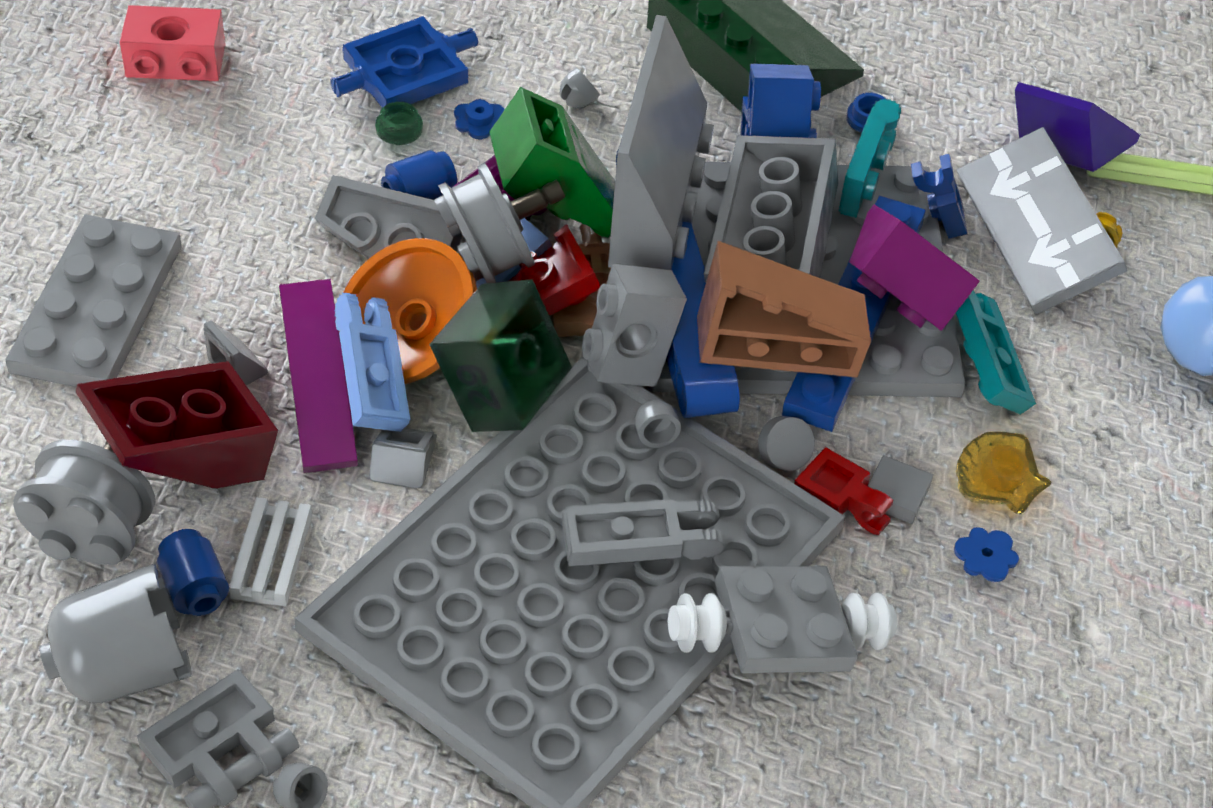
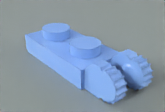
(372, 364)

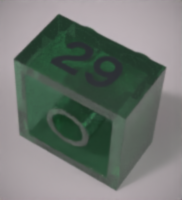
(501, 356)

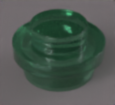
(399, 123)

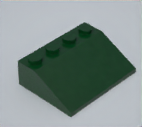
(730, 35)

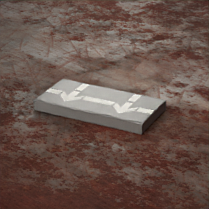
(1041, 221)

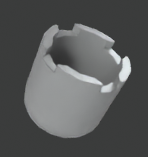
(115, 639)

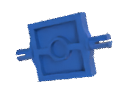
(405, 63)

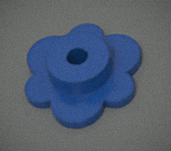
(477, 118)
(987, 554)

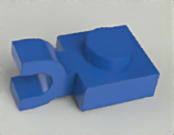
(945, 197)

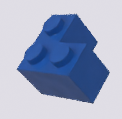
(780, 101)

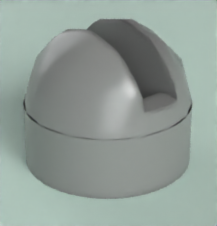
(577, 89)
(663, 424)
(306, 777)

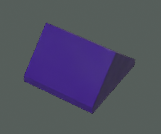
(1077, 128)

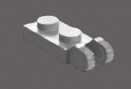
(641, 531)

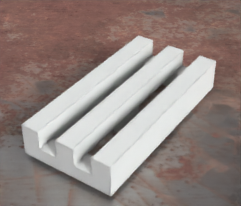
(279, 516)

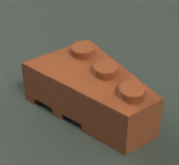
(779, 318)

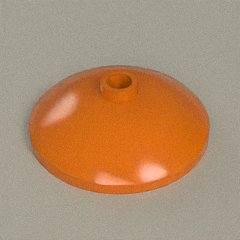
(421, 285)

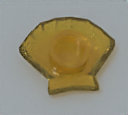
(1000, 471)

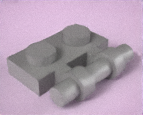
(209, 728)

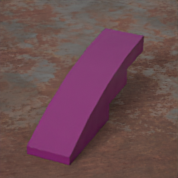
(317, 376)

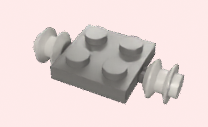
(783, 620)

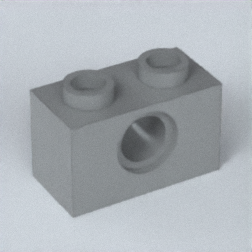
(633, 325)

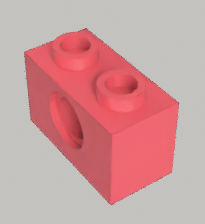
(173, 43)

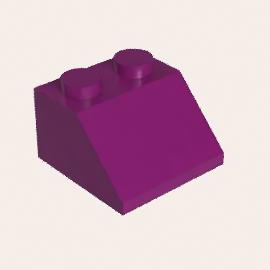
(910, 269)

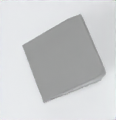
(224, 347)
(402, 457)

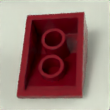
(184, 424)

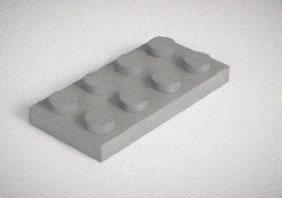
(94, 302)

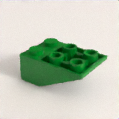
(540, 144)

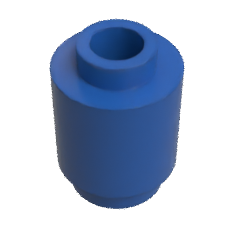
(421, 174)
(192, 572)

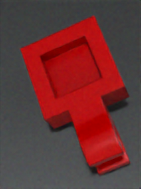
(845, 488)

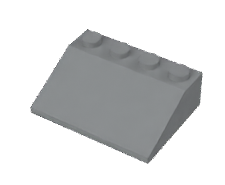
(659, 158)

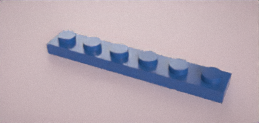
(821, 397)

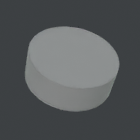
(786, 443)

